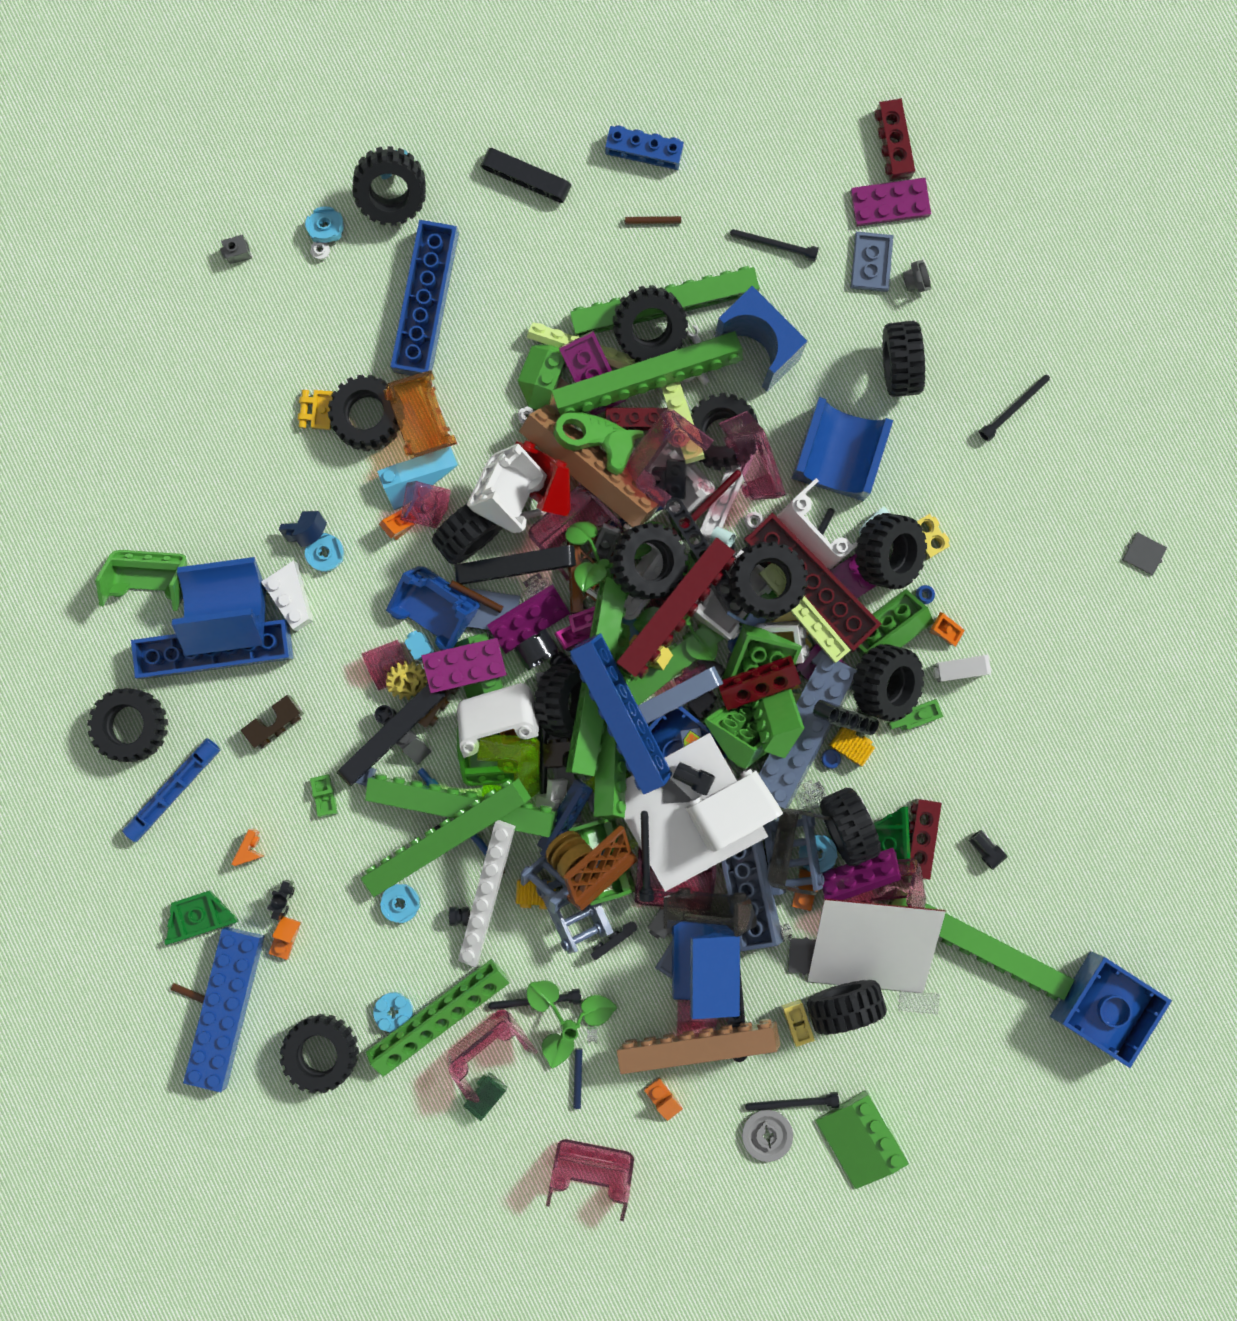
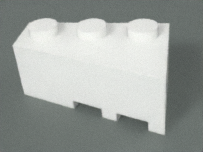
(289, 595)

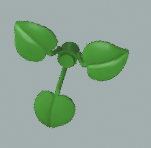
(590, 574)
(699, 646)
(559, 1047)

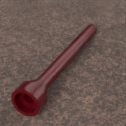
(711, 499)

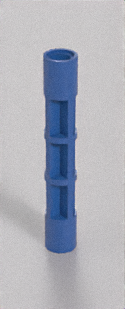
(171, 790)

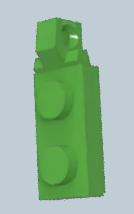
(920, 715)

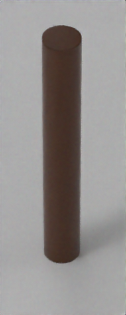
(653, 220)
(476, 596)
(187, 992)

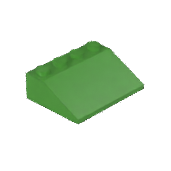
(757, 648)
(736, 734)
(862, 1140)

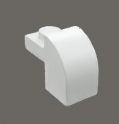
(555, 793)

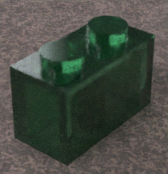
(488, 1092)

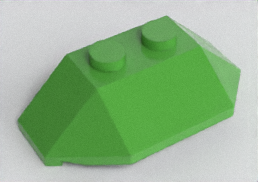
(541, 374)

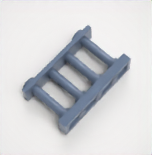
(817, 877)
(556, 899)
(601, 924)

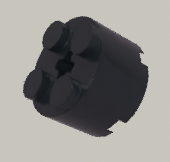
(535, 648)

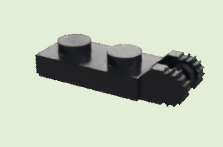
(614, 940)

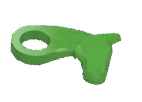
(599, 431)

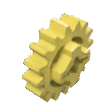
(406, 680)

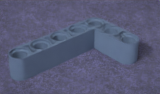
(680, 695)

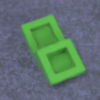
(324, 796)

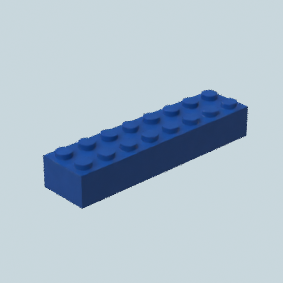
(424, 298)
(165, 657)
(621, 714)
(224, 1009)

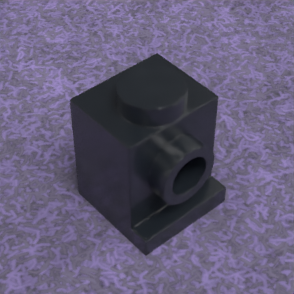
(702, 703)

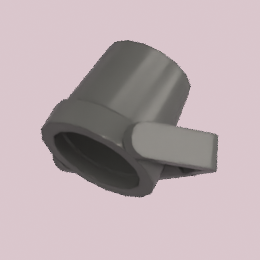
(917, 277)

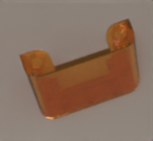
(419, 415)

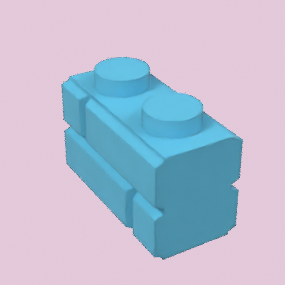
(418, 645)

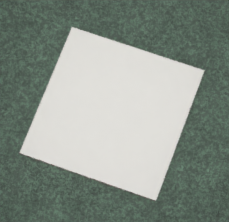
(673, 839)
(875, 944)

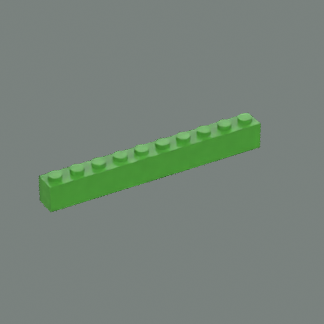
(690, 294)
(649, 374)
(656, 678)
(588, 723)
(611, 772)
(447, 802)
(446, 837)
(1001, 955)

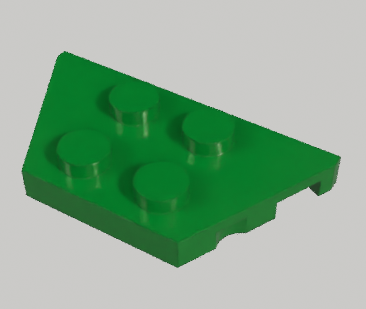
(894, 832)
(197, 916)

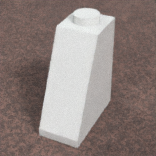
(962, 668)

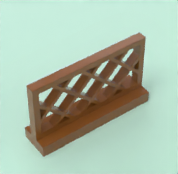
(576, 594)
(600, 878)

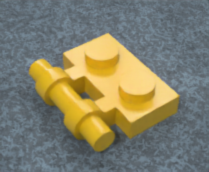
(320, 409)

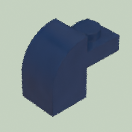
(306, 530)

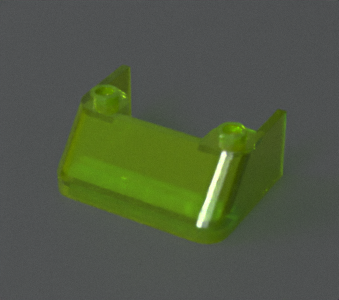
(515, 757)

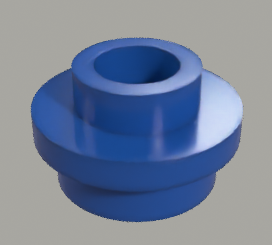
(925, 588)

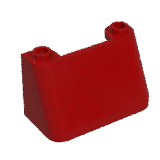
(556, 491)

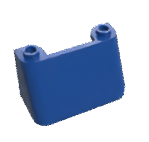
(432, 605)

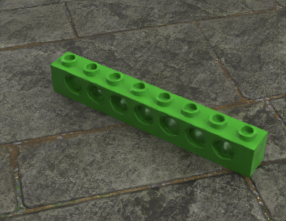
(437, 1017)

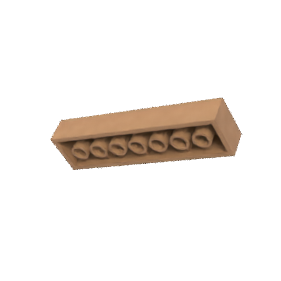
(590, 468)
(698, 1047)

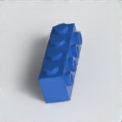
(644, 147)

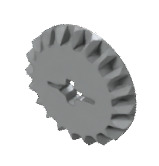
(779, 1142)

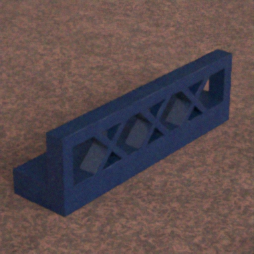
(567, 812)

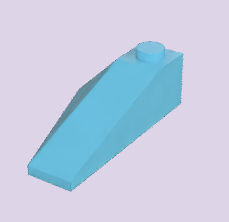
(423, 469)

